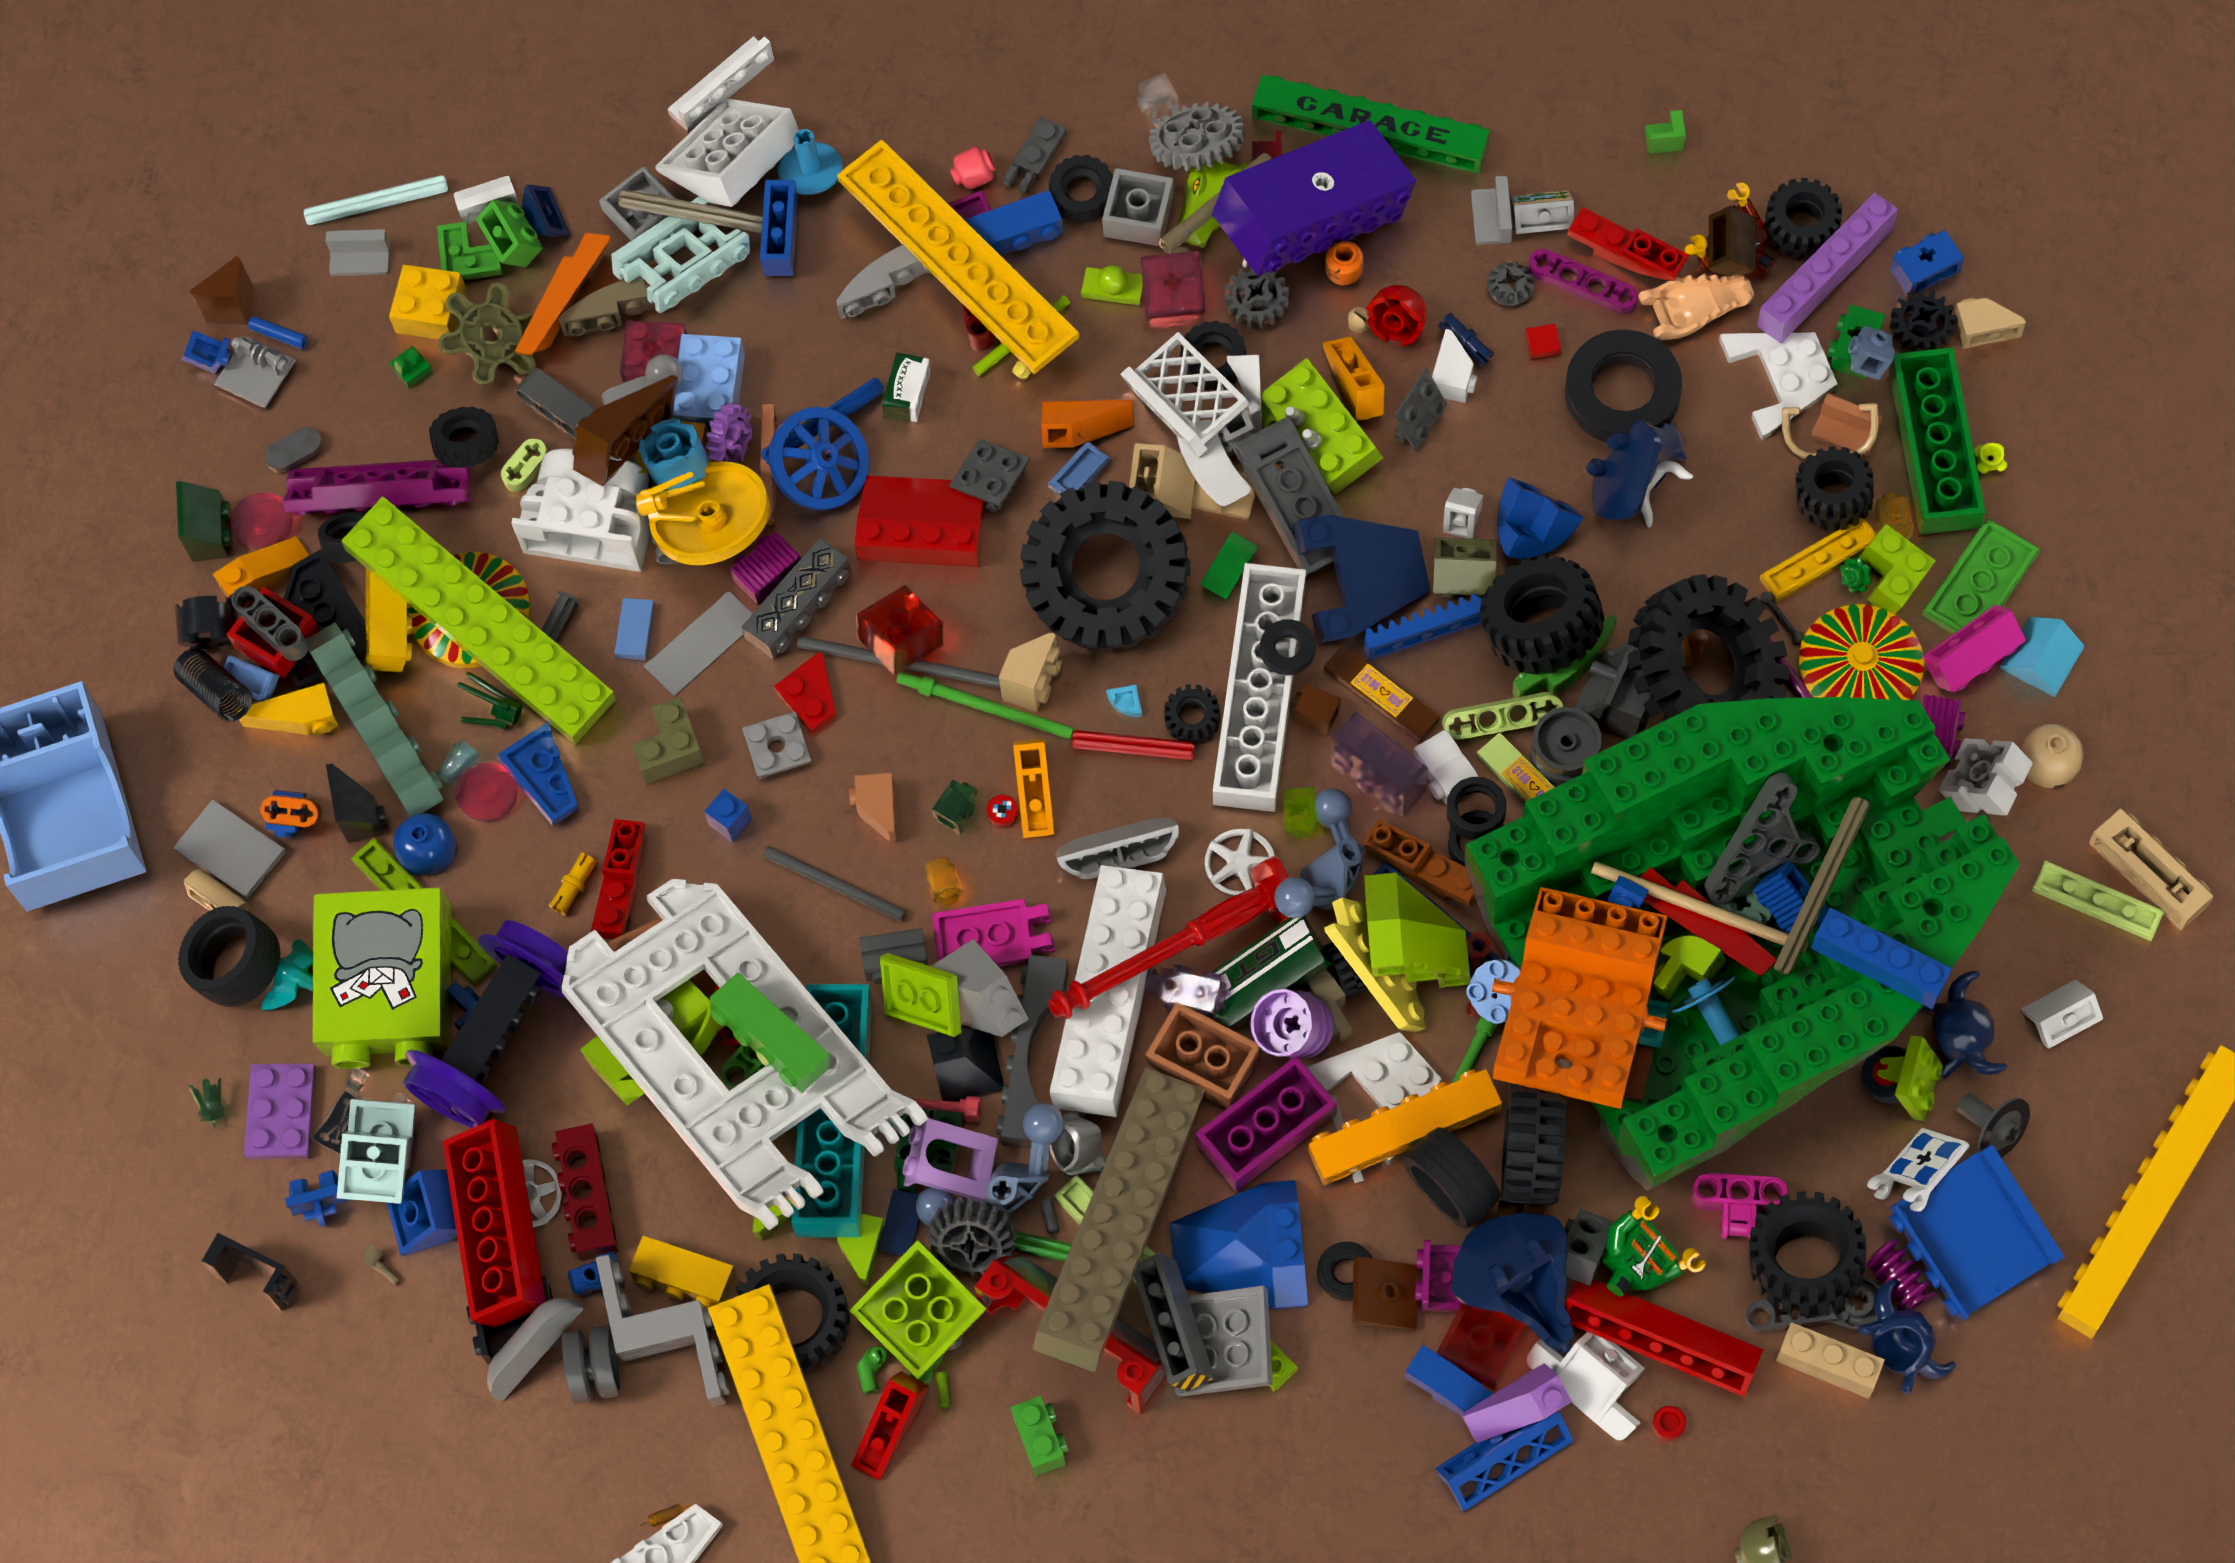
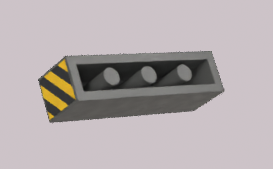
(1172, 1323)

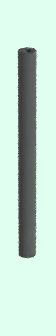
(834, 883)

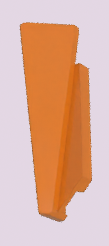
(561, 294)

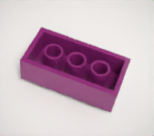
(1266, 1124)

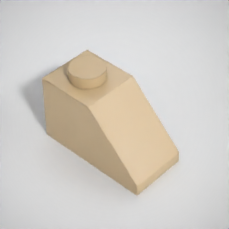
(1986, 322)

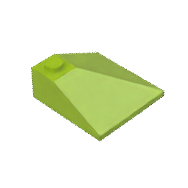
(918, 1309)

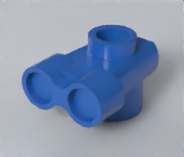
(578, 1281)

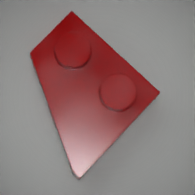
(808, 693)

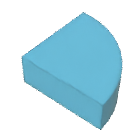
(1125, 700)

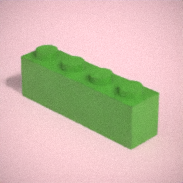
(769, 1033)

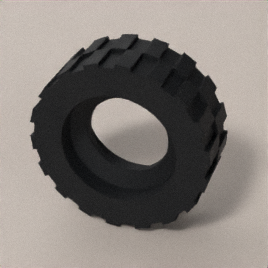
(1080, 167)
(1215, 333)
(463, 421)

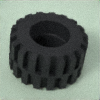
(1806, 198)
(1834, 468)

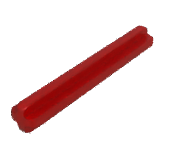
(1133, 745)

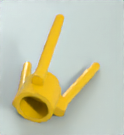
(653, 500)

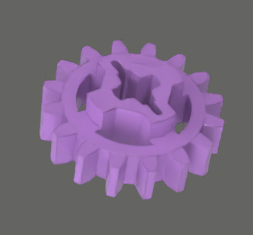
(729, 434)

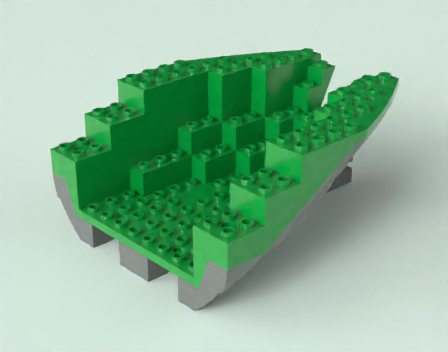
(1674, 806)

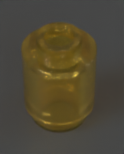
(943, 881)

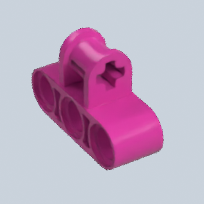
(1736, 1214)

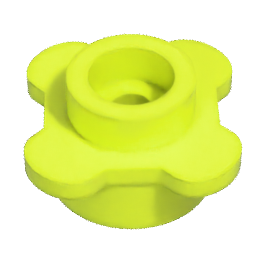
(1990, 449)

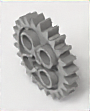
(1197, 136)

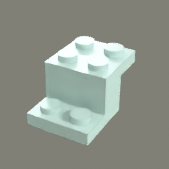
(376, 1151)

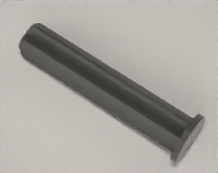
(559, 614)

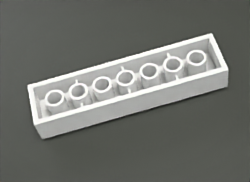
(1256, 696)
(1100, 1039)

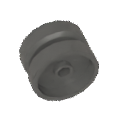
(1563, 742)
(591, 1363)

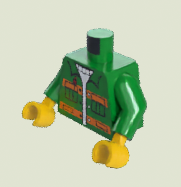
(1641, 1254)

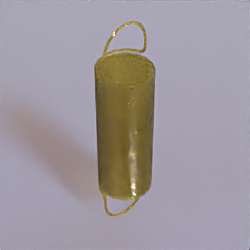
(664, 1515)

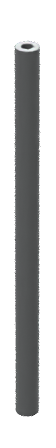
(919, 666)

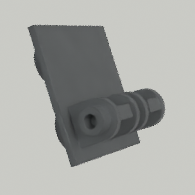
(1419, 411)
(989, 473)

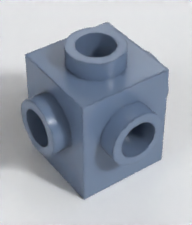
(1871, 352)

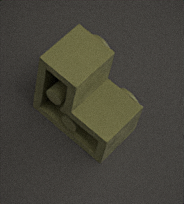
(673, 749)

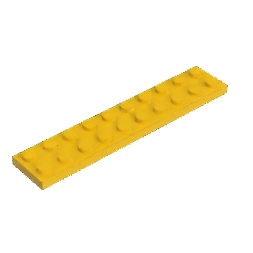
(958, 256)
(787, 1429)

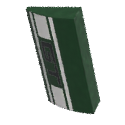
(1276, 961)

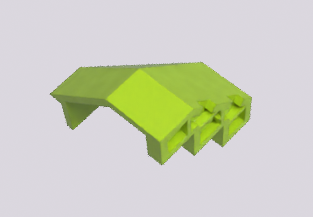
(1412, 934)

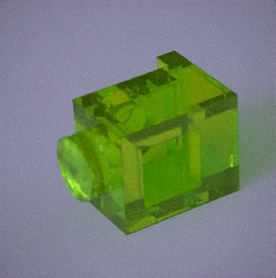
(1299, 802)

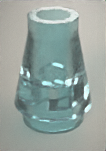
(458, 760)

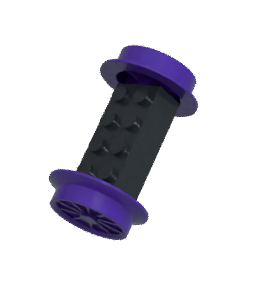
(455, 1082)

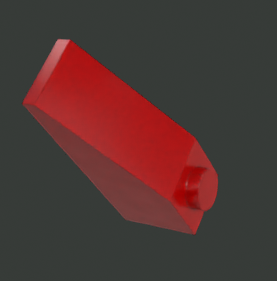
(889, 1424)

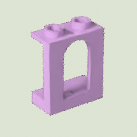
(918, 1170)

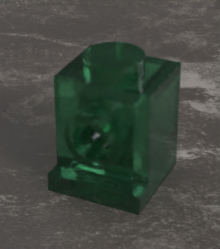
(955, 805)

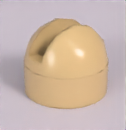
(1355, 322)

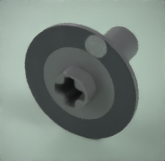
(1999, 1127)

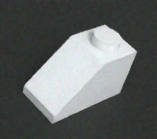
(1454, 370)
(1462, 512)

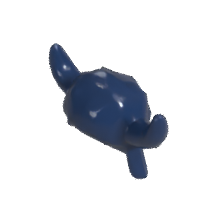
(1964, 1029)
(1903, 1340)

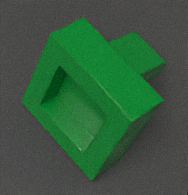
(410, 366)

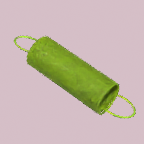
(943, 1390)

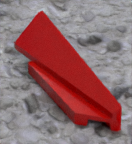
(1727, 938)

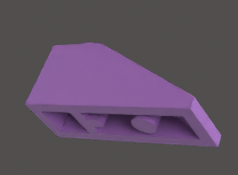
(1517, 1404)

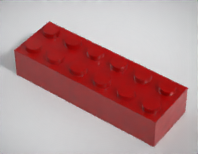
(493, 1223)

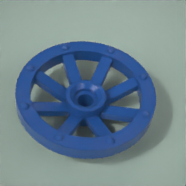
(814, 459)

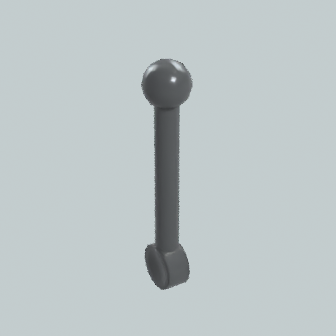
(1767, 599)

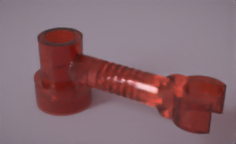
(1477, 957)

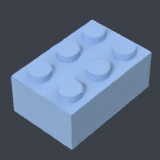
(710, 376)

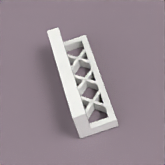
(722, 82)

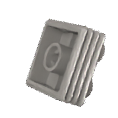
(633, 221)

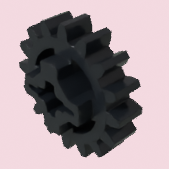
(1923, 321)

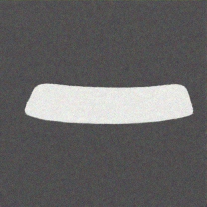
(1214, 470)

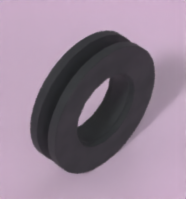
(1622, 348)

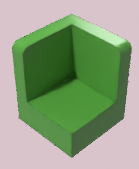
(1666, 136)

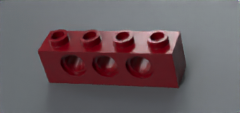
(601, 1238)

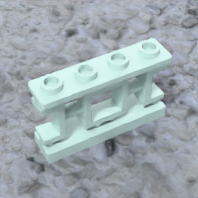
(665, 240)

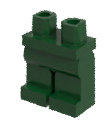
(939, 1153)

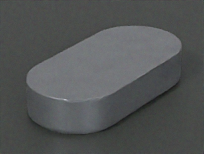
(293, 450)

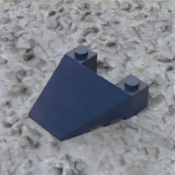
(1375, 569)

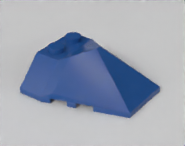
(1245, 1244)

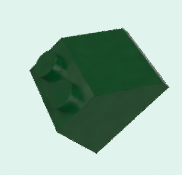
(203, 521)

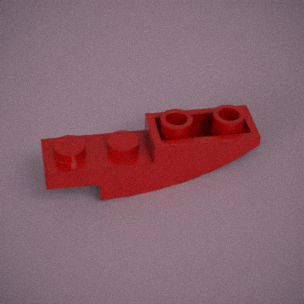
(1627, 249)
(620, 878)

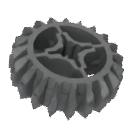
(971, 1235)

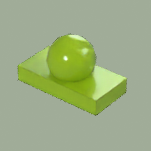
(1112, 285)

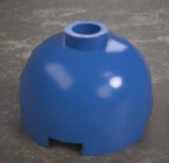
(424, 844)

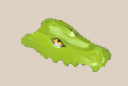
(1199, 189)

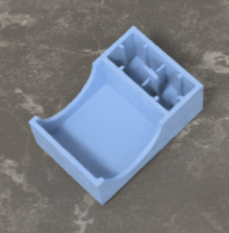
(62, 800)

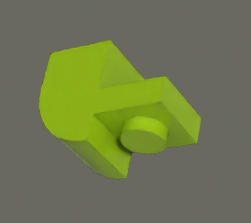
(1686, 956)

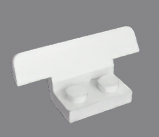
(1594, 1377)

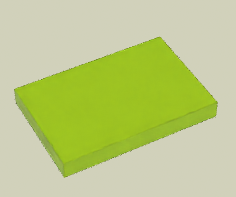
(920, 994)

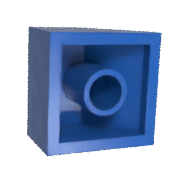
(425, 1214)

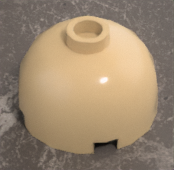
(2054, 754)

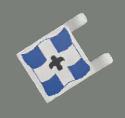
(1921, 1166)

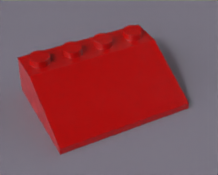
(918, 522)

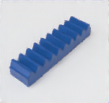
(1422, 629)

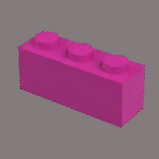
(1974, 648)

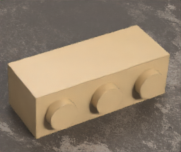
(1830, 1360)

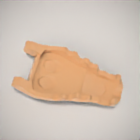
(1693, 302)

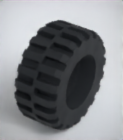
(1551, 641)
(1533, 1146)

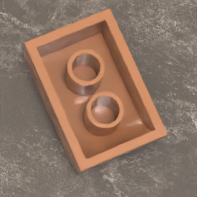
(1204, 1054)

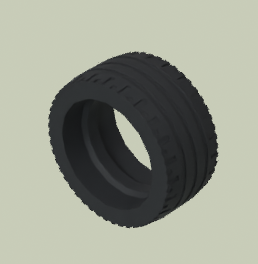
(206, 940)
(1451, 1177)

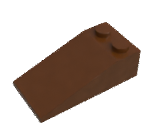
(619, 428)

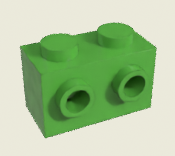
(509, 233)
(1038, 1436)

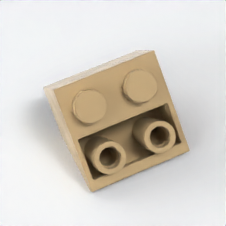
(1164, 477)
(1028, 672)

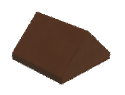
(225, 294)

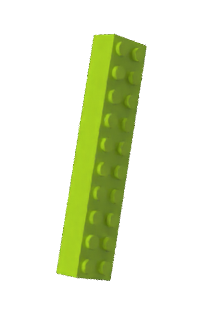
(478, 620)

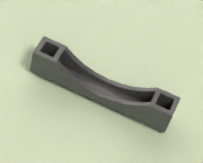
(1040, 980)

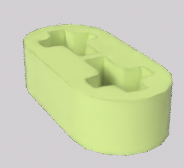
(524, 464)

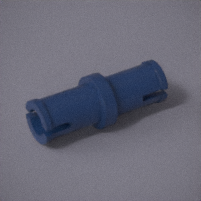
(1467, 339)

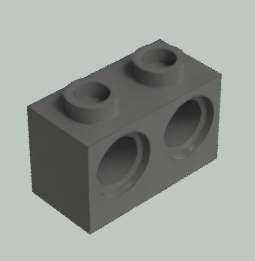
(1585, 1245)

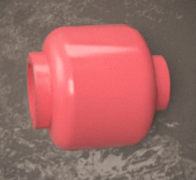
(973, 167)

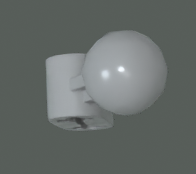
(656, 370)

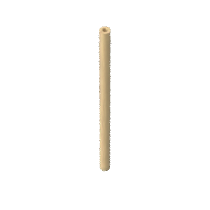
(1696, 905)

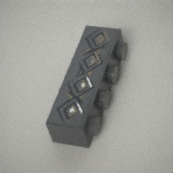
(797, 598)

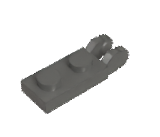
(1035, 153)

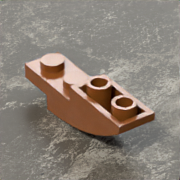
(1419, 862)

